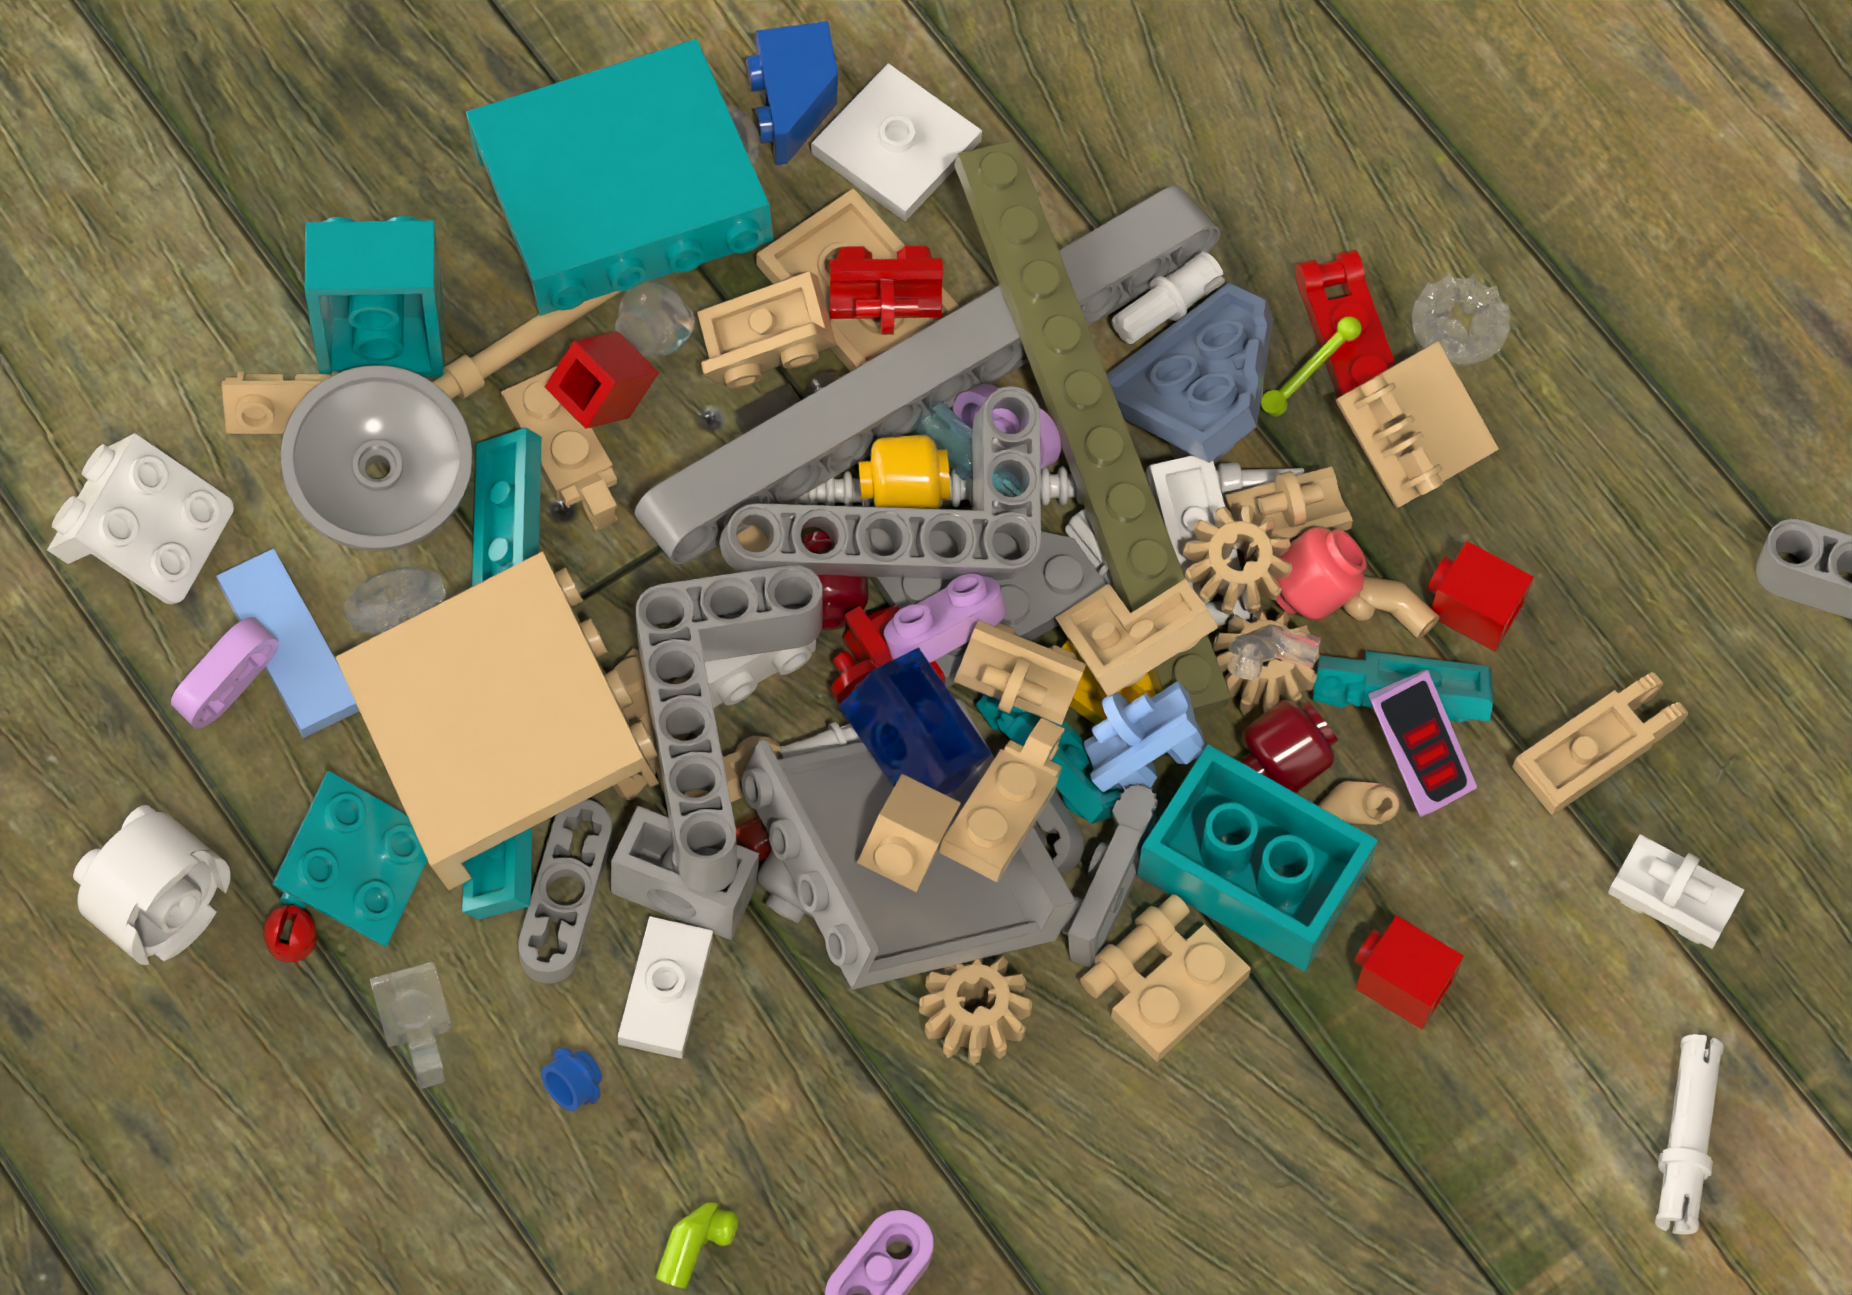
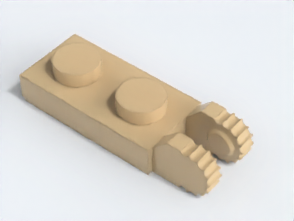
(1595, 744)

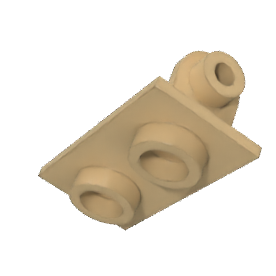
(264, 401)

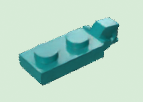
(1462, 687)
(1075, 779)

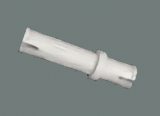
(1686, 1157)

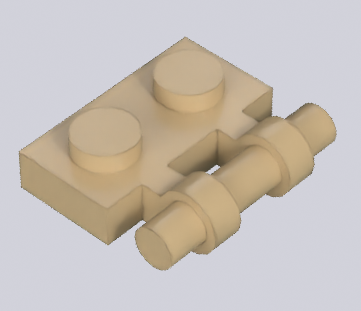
(1179, 991)

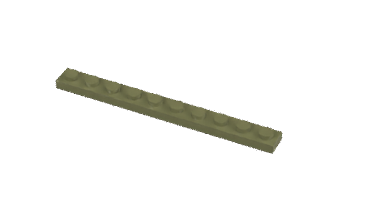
(1081, 401)

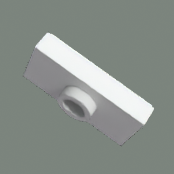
(665, 987)

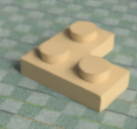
(1127, 645)

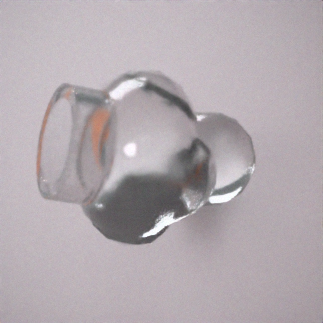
(655, 317)

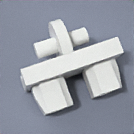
(1676, 891)

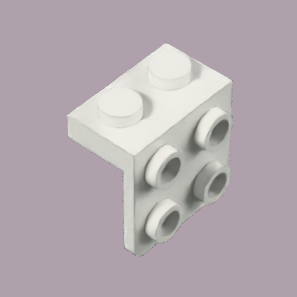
(142, 518)

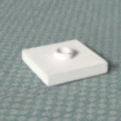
(895, 142)

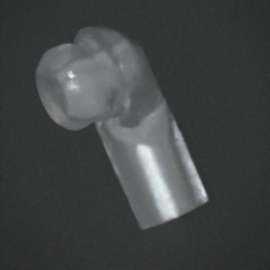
(1269, 643)

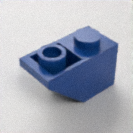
(797, 84)

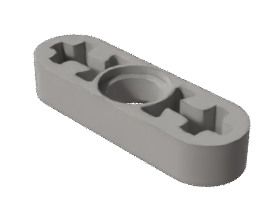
(570, 938)

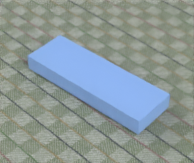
(303, 665)

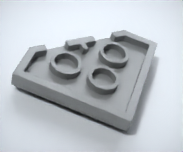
(1043, 590)

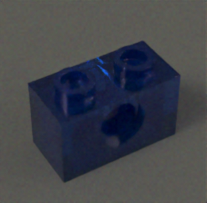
(914, 724)

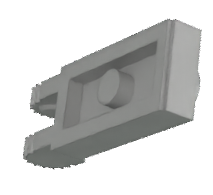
(1113, 875)

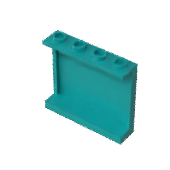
(621, 176)

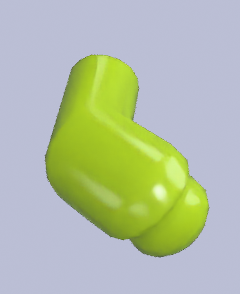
(690, 1236)

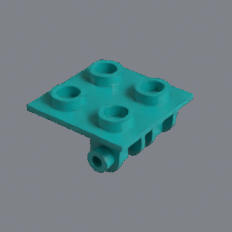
(352, 860)

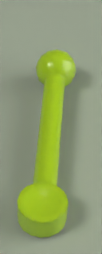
(1275, 401)

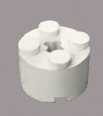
(151, 886)

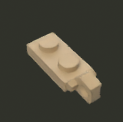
(570, 454)
(1005, 803)

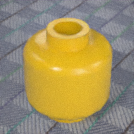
(906, 473)

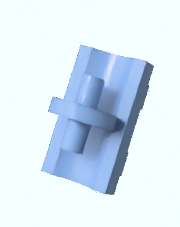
(1139, 734)

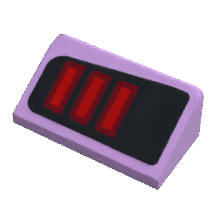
(1423, 742)

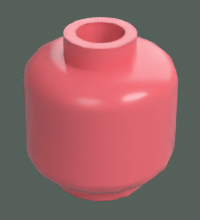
(1323, 573)

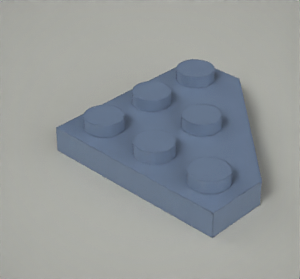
(1201, 375)

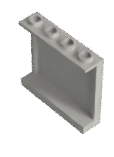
(876, 930)

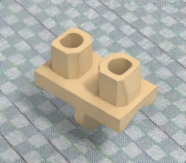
(1294, 503)
(1020, 672)

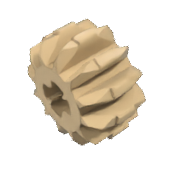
(1257, 575)
(1277, 680)
(987, 1025)

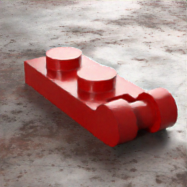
(1355, 359)

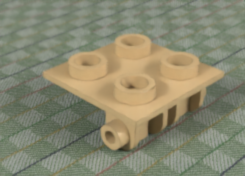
(1417, 424)

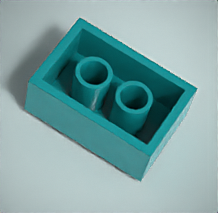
(375, 294)
(1256, 857)

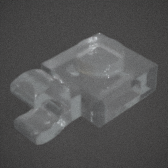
(412, 1013)

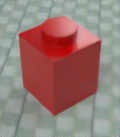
(601, 379)
(1479, 594)
(1406, 970)

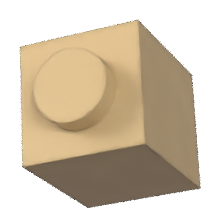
(908, 832)

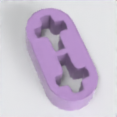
(224, 672)

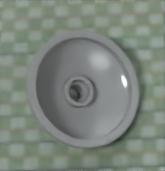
(370, 419)

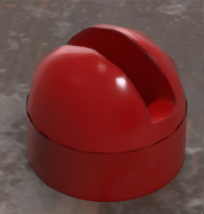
(302, 937)

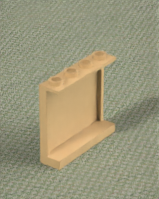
(495, 713)

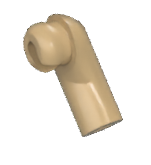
(1396, 599)
(1362, 803)

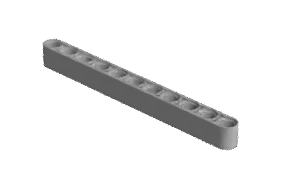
(906, 382)

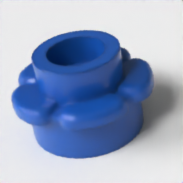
(572, 1078)

